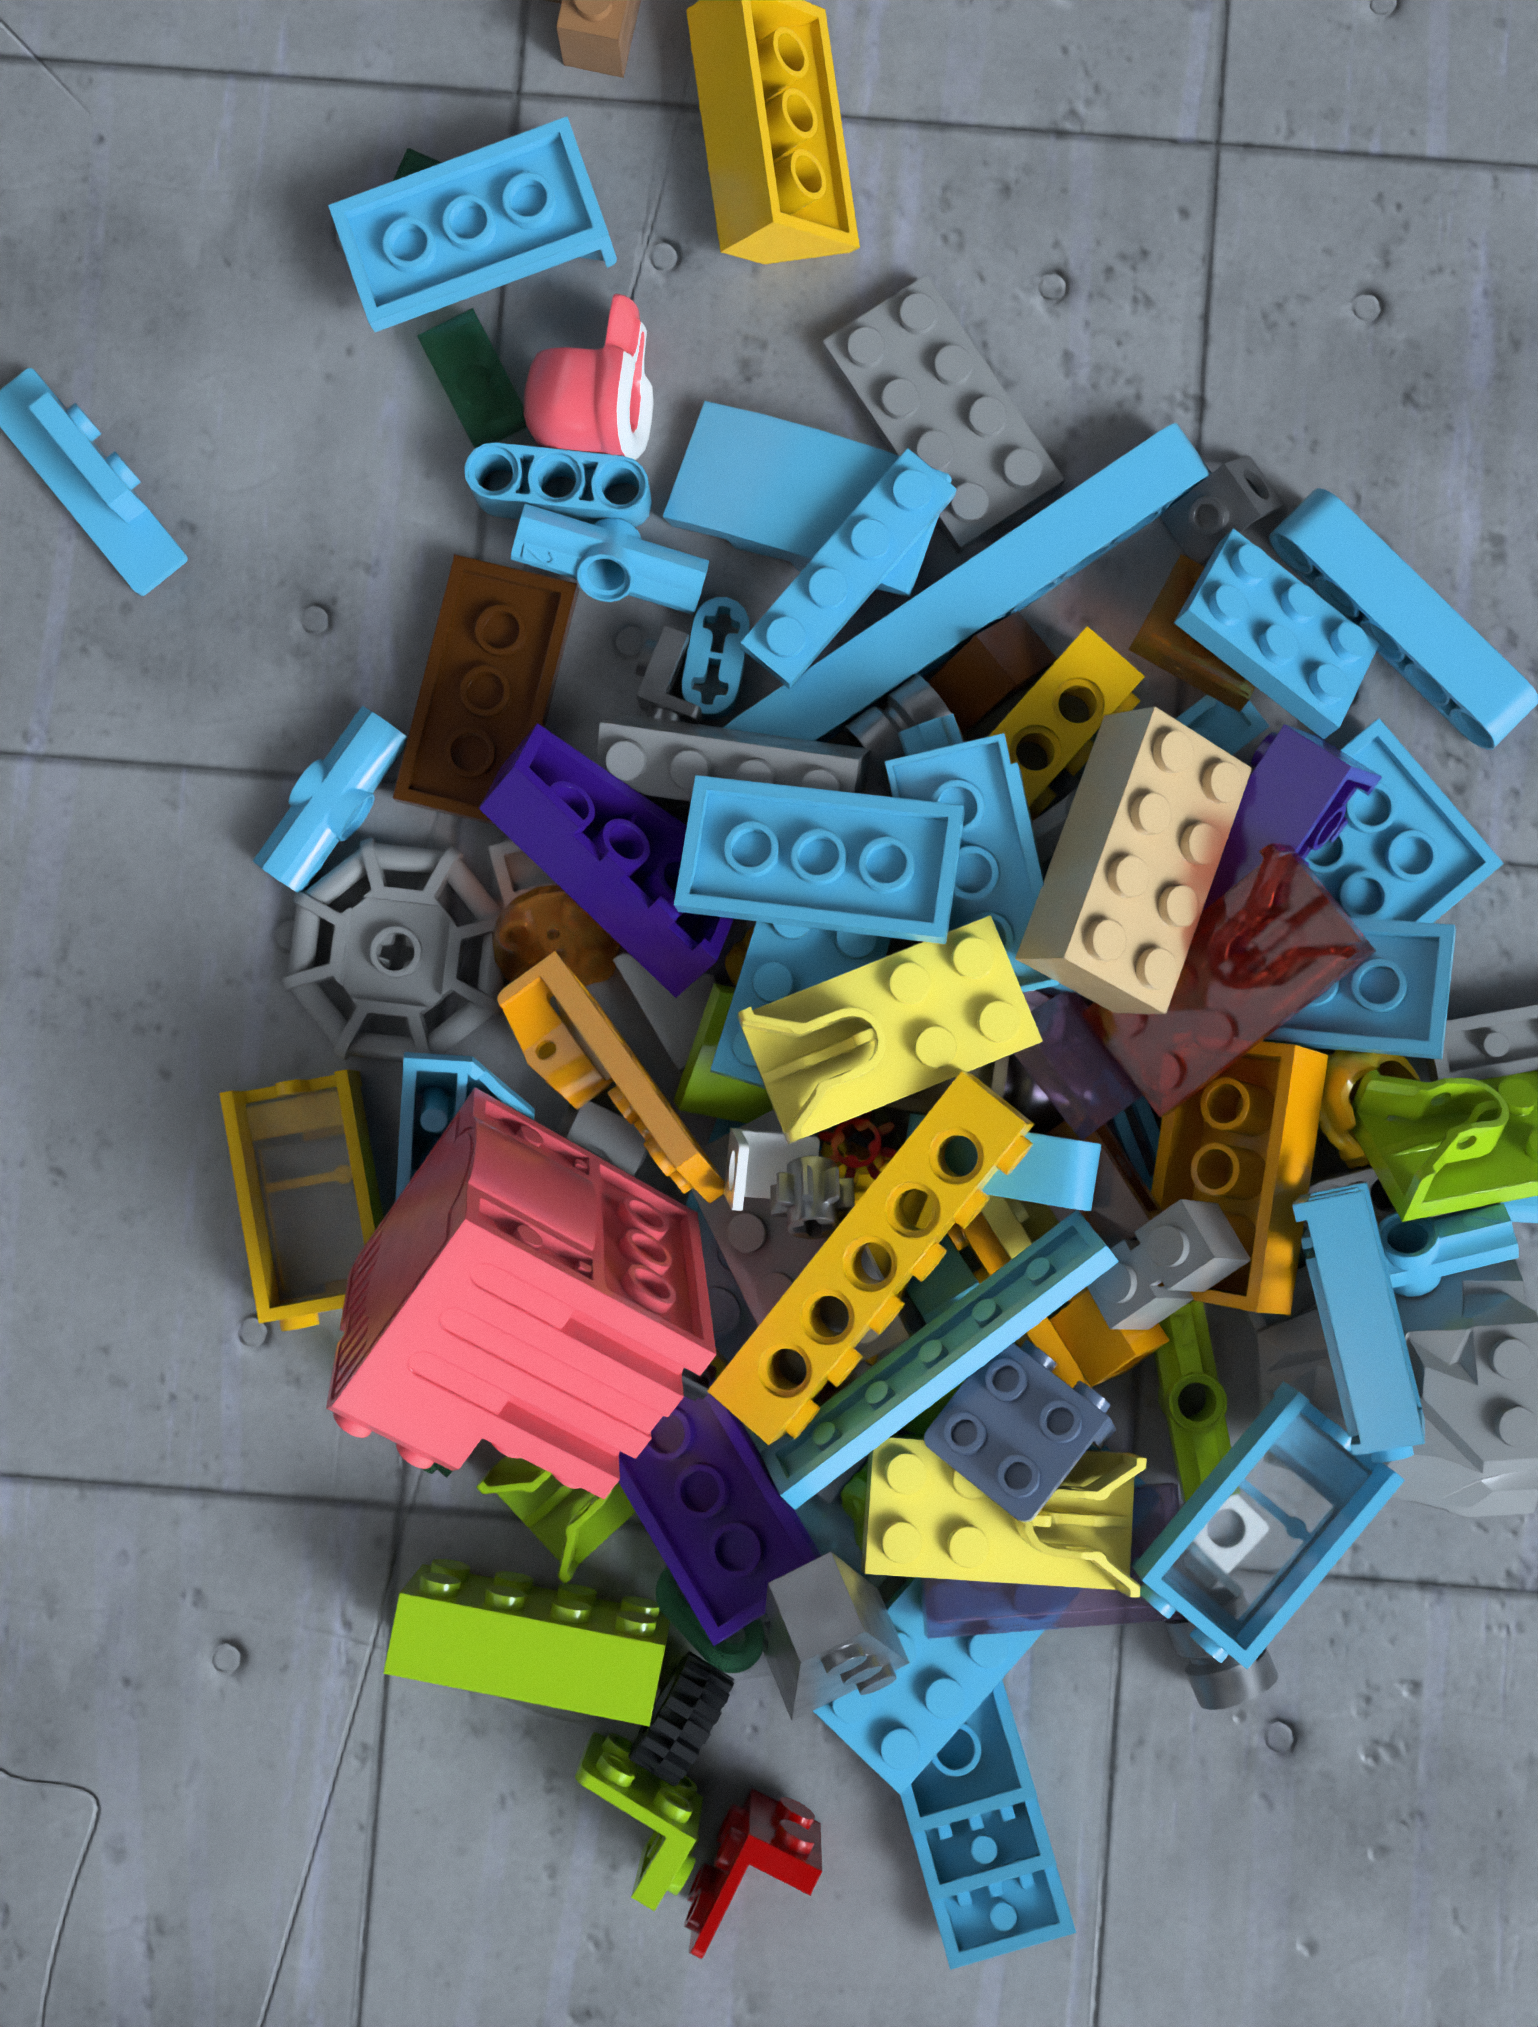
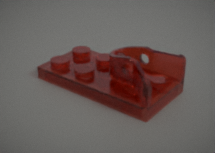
(1247, 972)

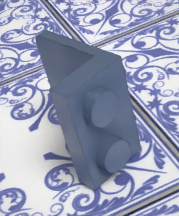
(1019, 1429)

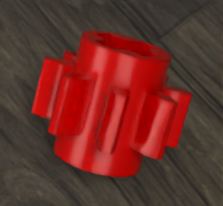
(878, 1148)

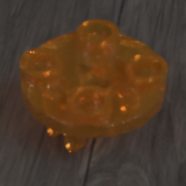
(524, 939)

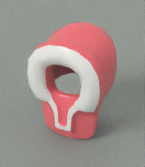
(594, 395)

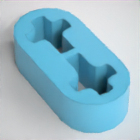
(701, 656)

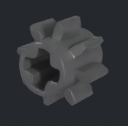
(812, 1197)

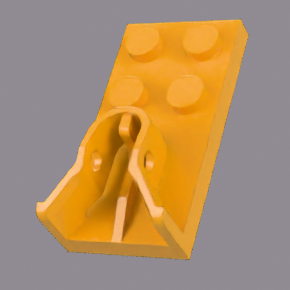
(586, 1053)

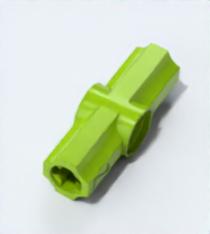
(1188, 1358)

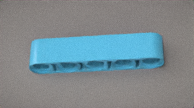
(1406, 617)

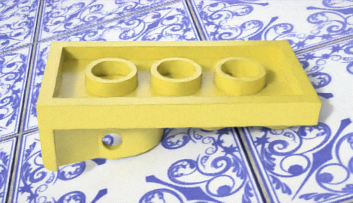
(888, 1029)
(941, 1526)

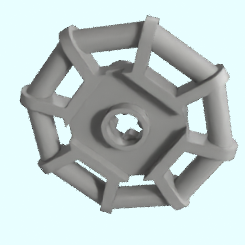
(376, 922)

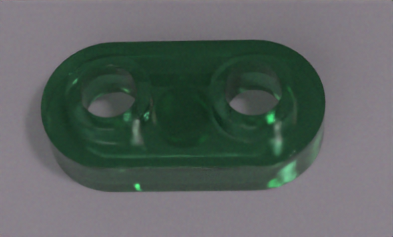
(724, 1656)

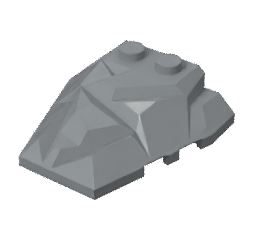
(1475, 1381)

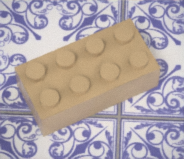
(1134, 862)

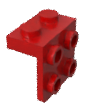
(765, 1834)

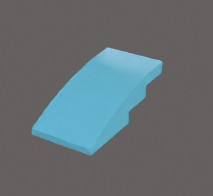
(779, 488)
(986, 1841)

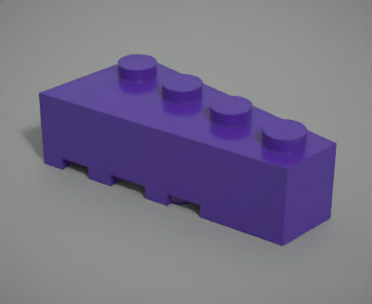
(1290, 800)
(607, 853)

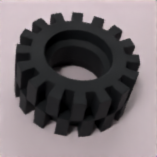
(682, 1719)

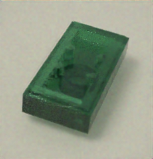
(473, 379)

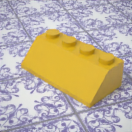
(772, 129)

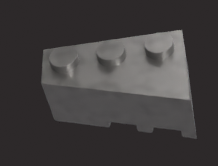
(828, 1635)

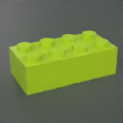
(529, 1641)

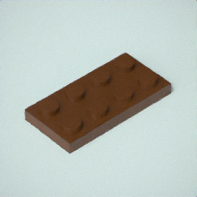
(483, 682)

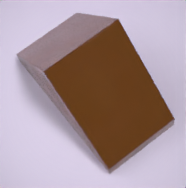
(991, 670)

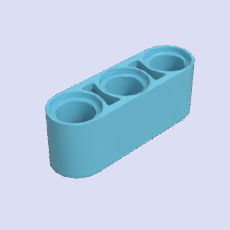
(536, 466)
(1051, 1173)

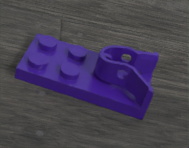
(714, 1514)

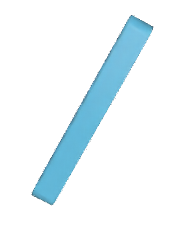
(983, 591)

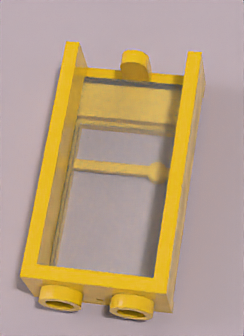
(302, 1191)

